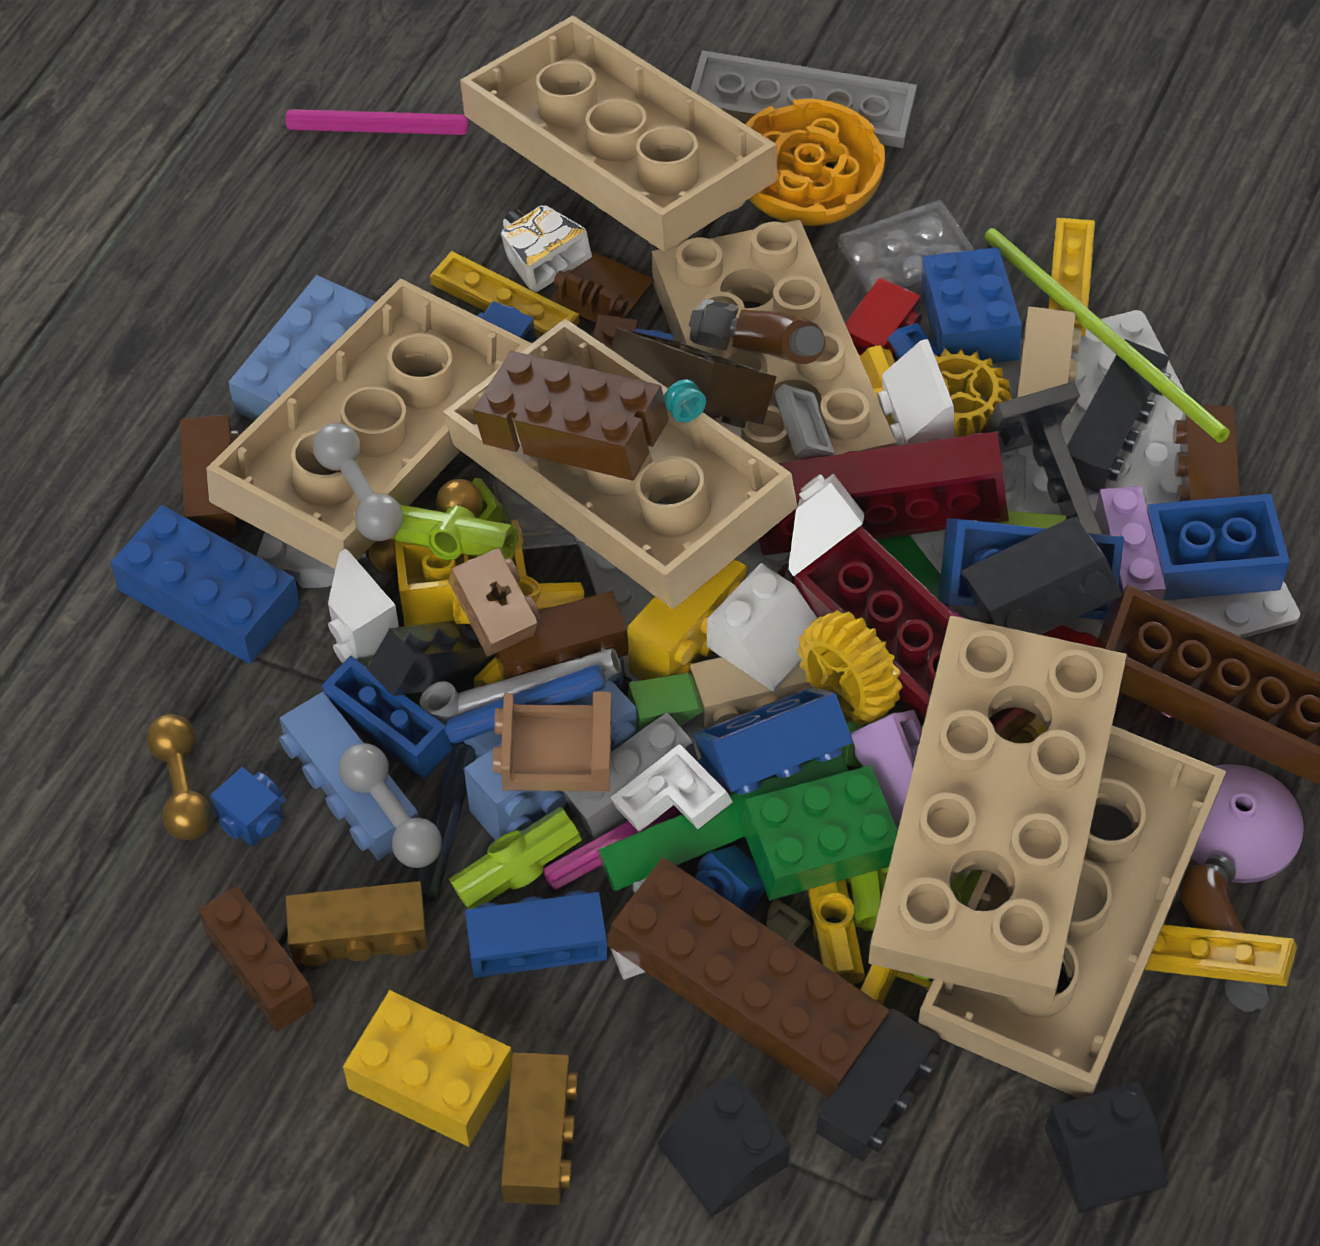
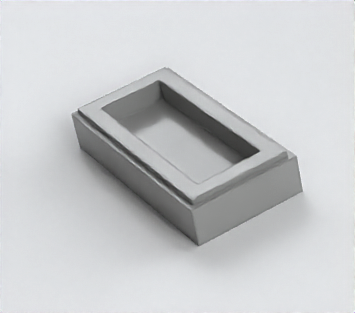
(803, 422)

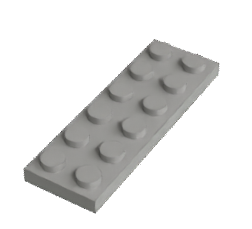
(750, 85)

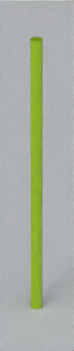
(1109, 337)

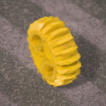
(964, 379)
(851, 662)

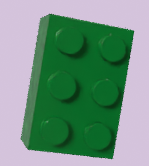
(819, 832)

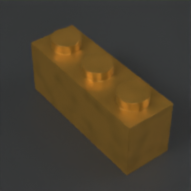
(356, 923)
(538, 1129)

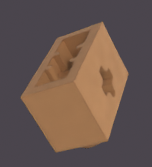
(494, 625)

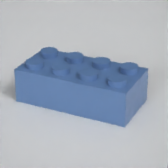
(295, 343)
(506, 810)

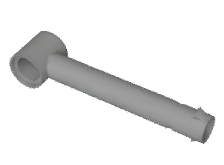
(445, 702)

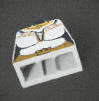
(543, 245)

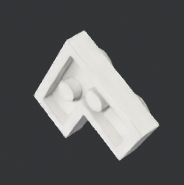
(668, 782)

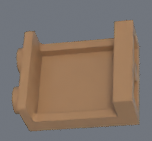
(554, 745)

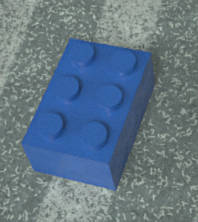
(971, 304)
(1219, 546)
(774, 739)

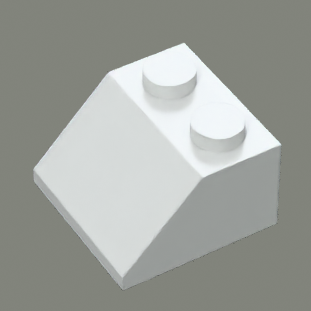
(917, 398)
(821, 520)
(358, 611)
(761, 627)

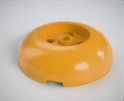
(805, 141)

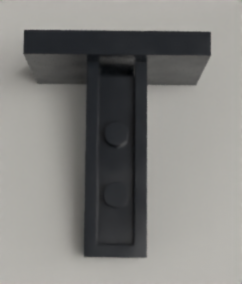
(1036, 422)

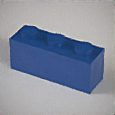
(386, 719)
(536, 934)

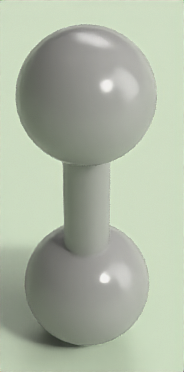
(377, 514)
(415, 840)

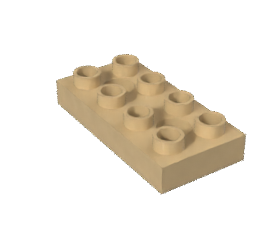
(620, 132)
(782, 274)
(384, 391)
(716, 483)
(998, 811)
(1112, 929)

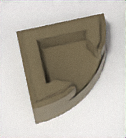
(787, 922)

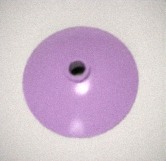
(1255, 840)

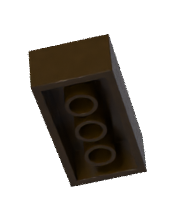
(729, 387)

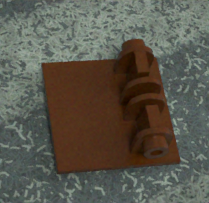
(600, 288)

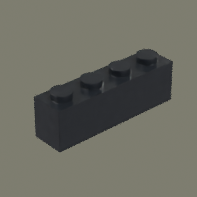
(1113, 420)

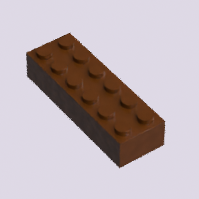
(1216, 681)
(746, 976)

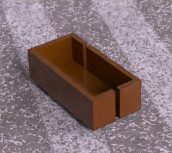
(571, 415)

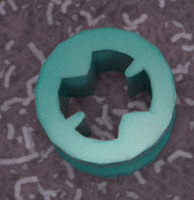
(675, 398)

